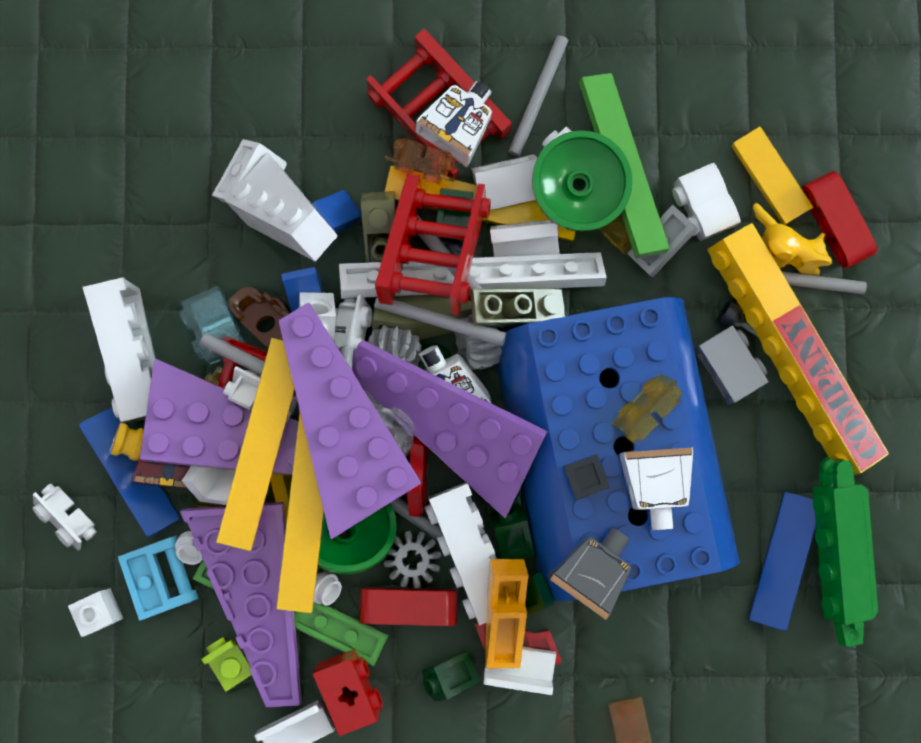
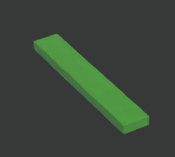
(610, 120)
(330, 627)

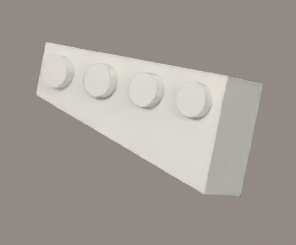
(279, 210)
(124, 345)
(466, 543)

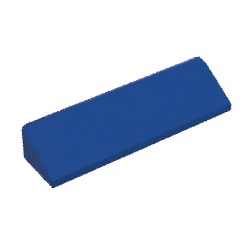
(147, 502)
(784, 562)

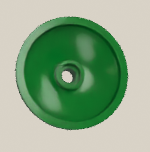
(597, 165)
(366, 547)

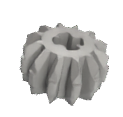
(398, 343)
(476, 352)
(422, 565)

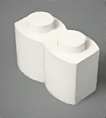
(706, 201)

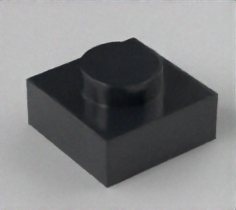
(586, 477)

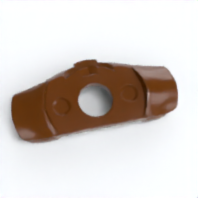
(253, 307)

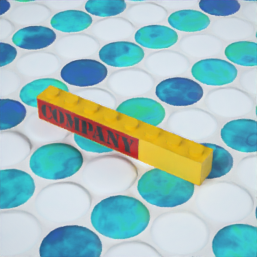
(796, 349)

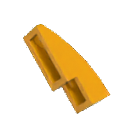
(505, 613)

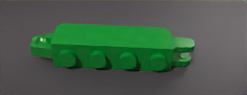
(844, 551)

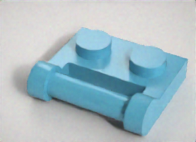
(147, 580)

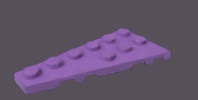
(198, 425)
(467, 433)
(349, 444)
(249, 596)

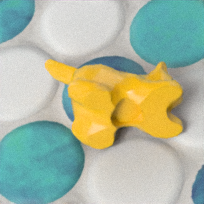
(790, 247)

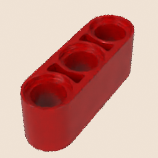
(840, 219)
(408, 606)

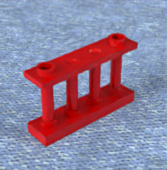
(448, 74)
(407, 224)

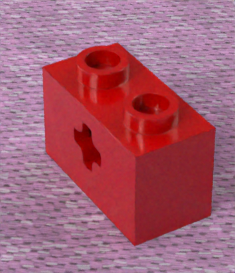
(348, 710)

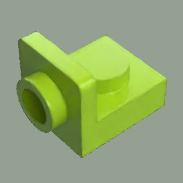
(227, 662)

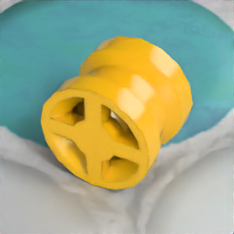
(127, 442)

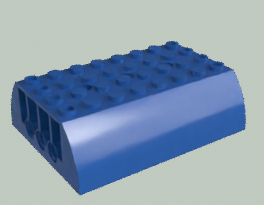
(553, 381)

